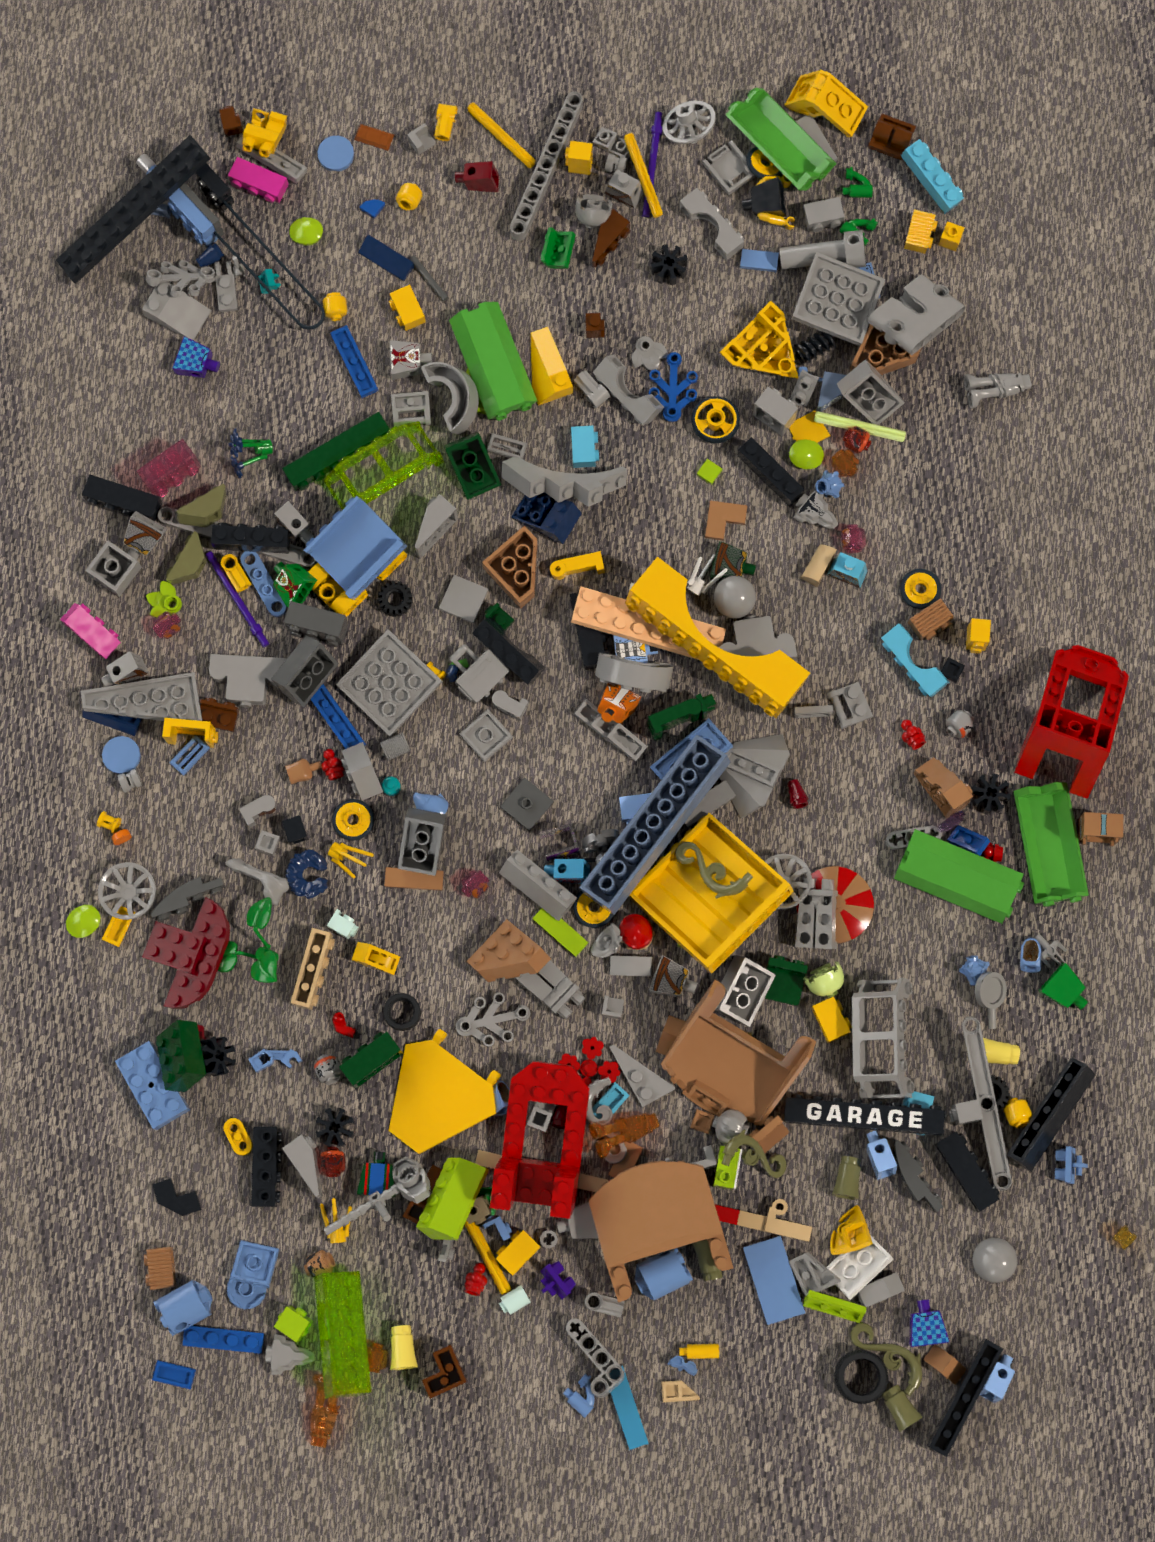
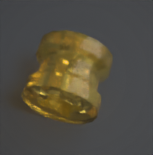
(1124, 1237)

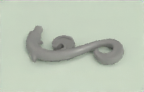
(595, 1087)

